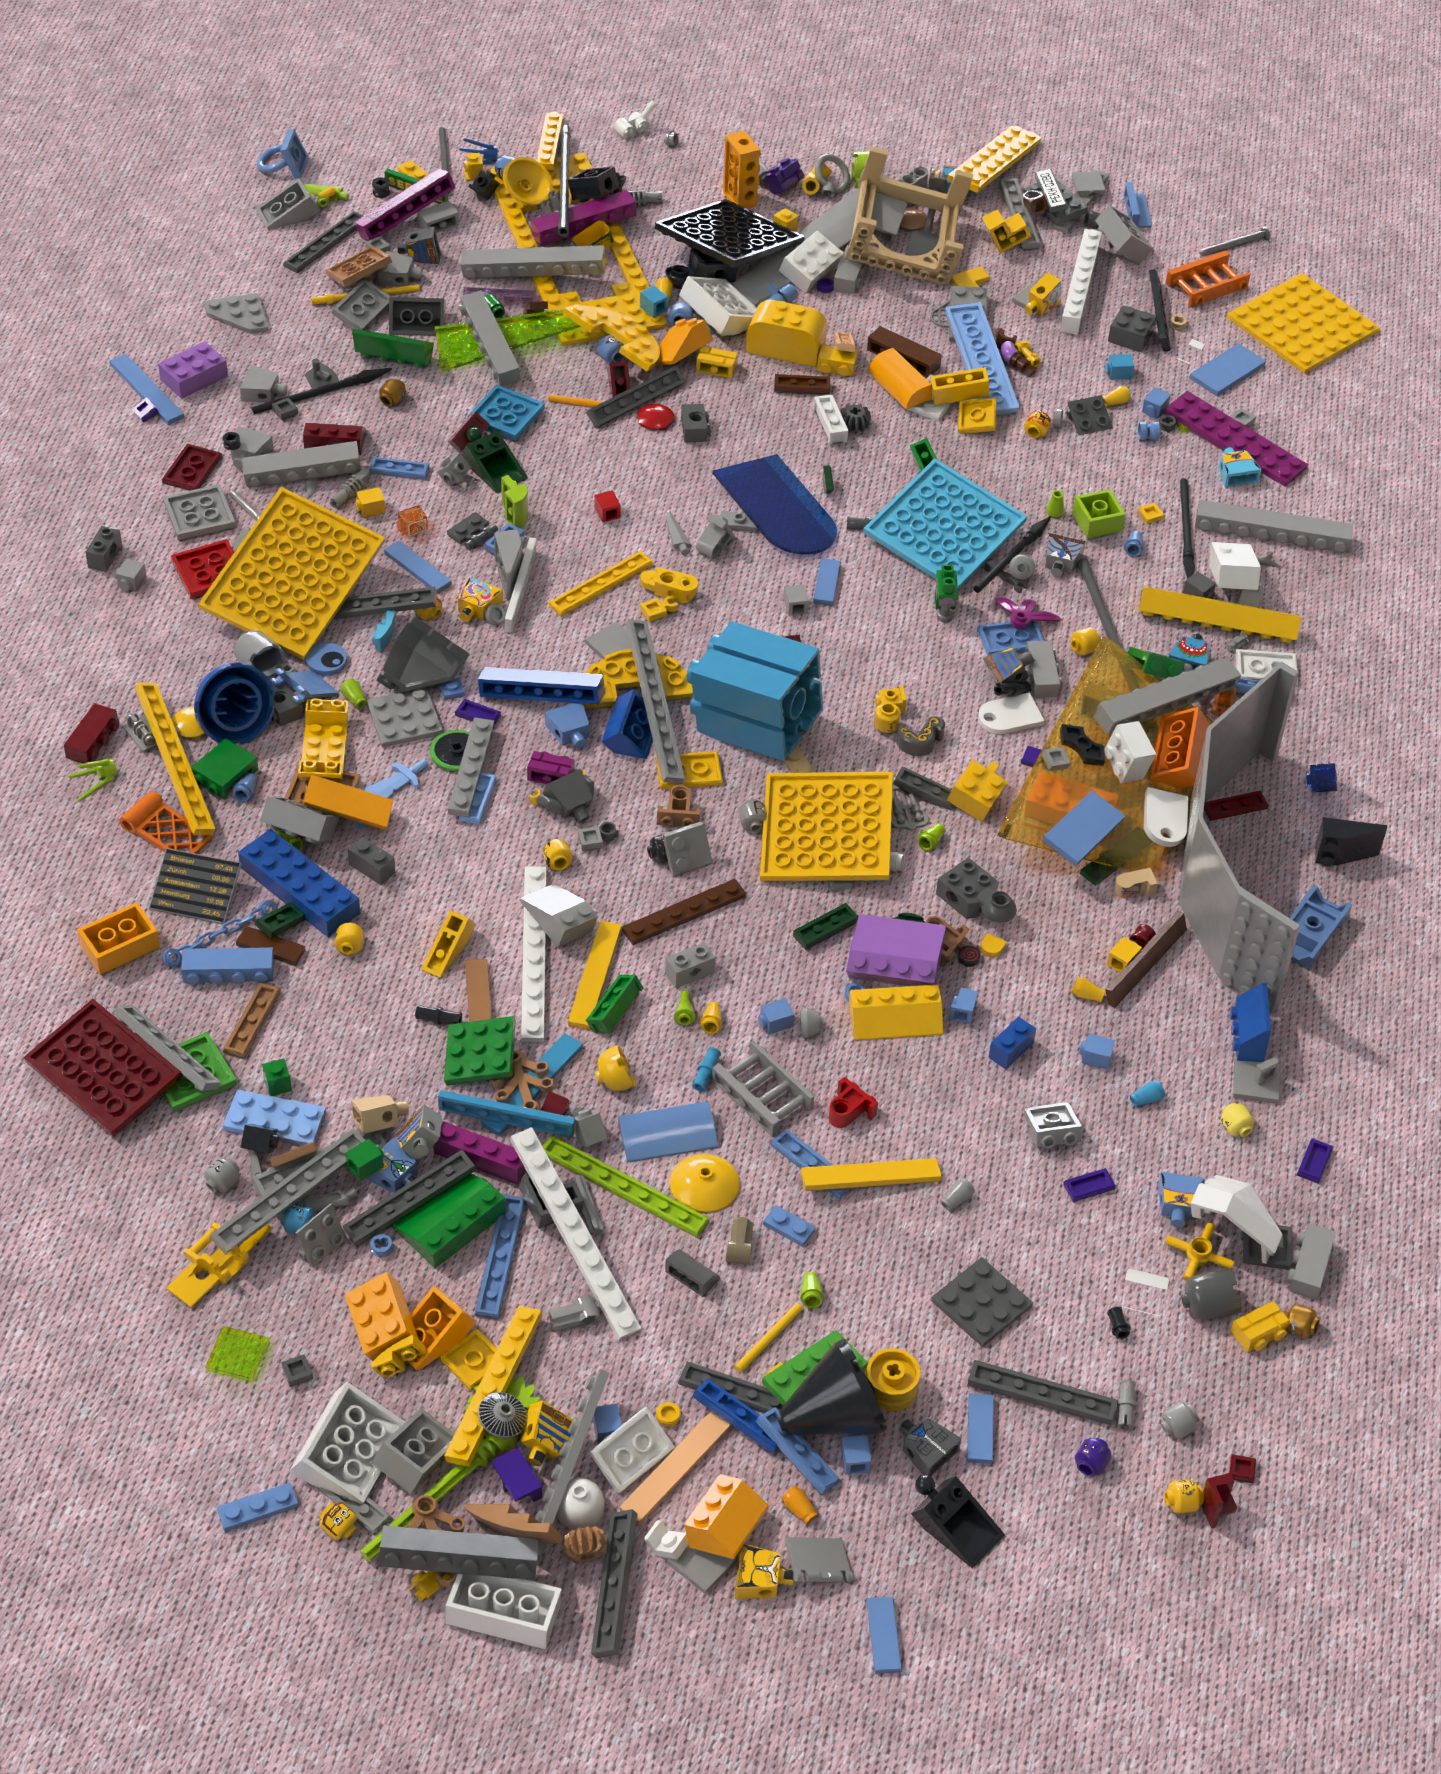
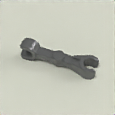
(1006, 577)

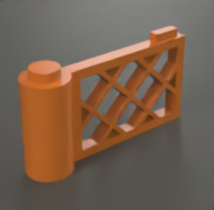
(144, 815)

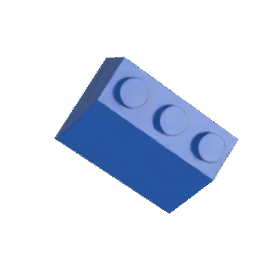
(629, 727)
(1251, 1024)

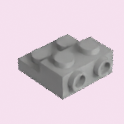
(1053, 1125)

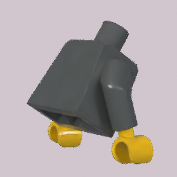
(567, 795)

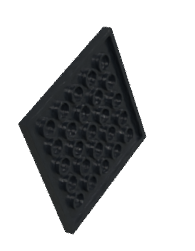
(729, 233)

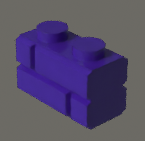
(784, 176)

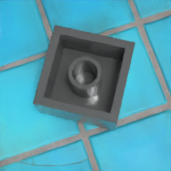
(1132, 328)

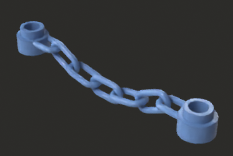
(262, 911)

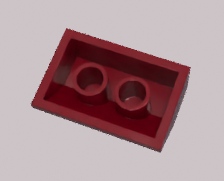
(329, 434)

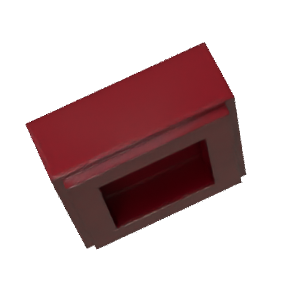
(1242, 1468)

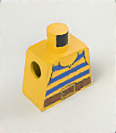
(545, 1432)

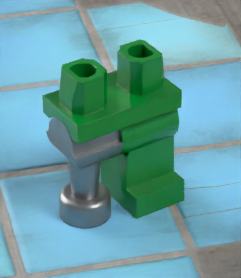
(946, 592)

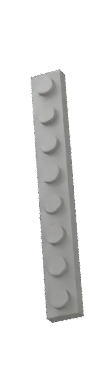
(285, 1193)
(571, 1450)

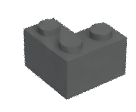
(536, 1205)

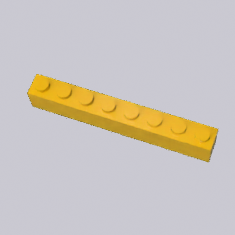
(1220, 613)

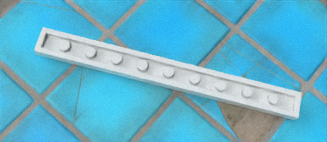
(533, 964)
(575, 1234)

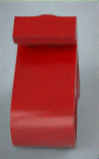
(850, 1104)

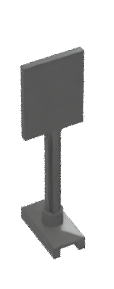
(924, 242)

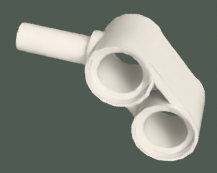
(636, 123)

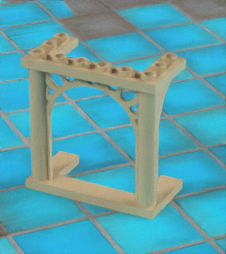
(950, 204)

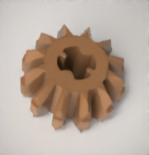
(585, 1544)

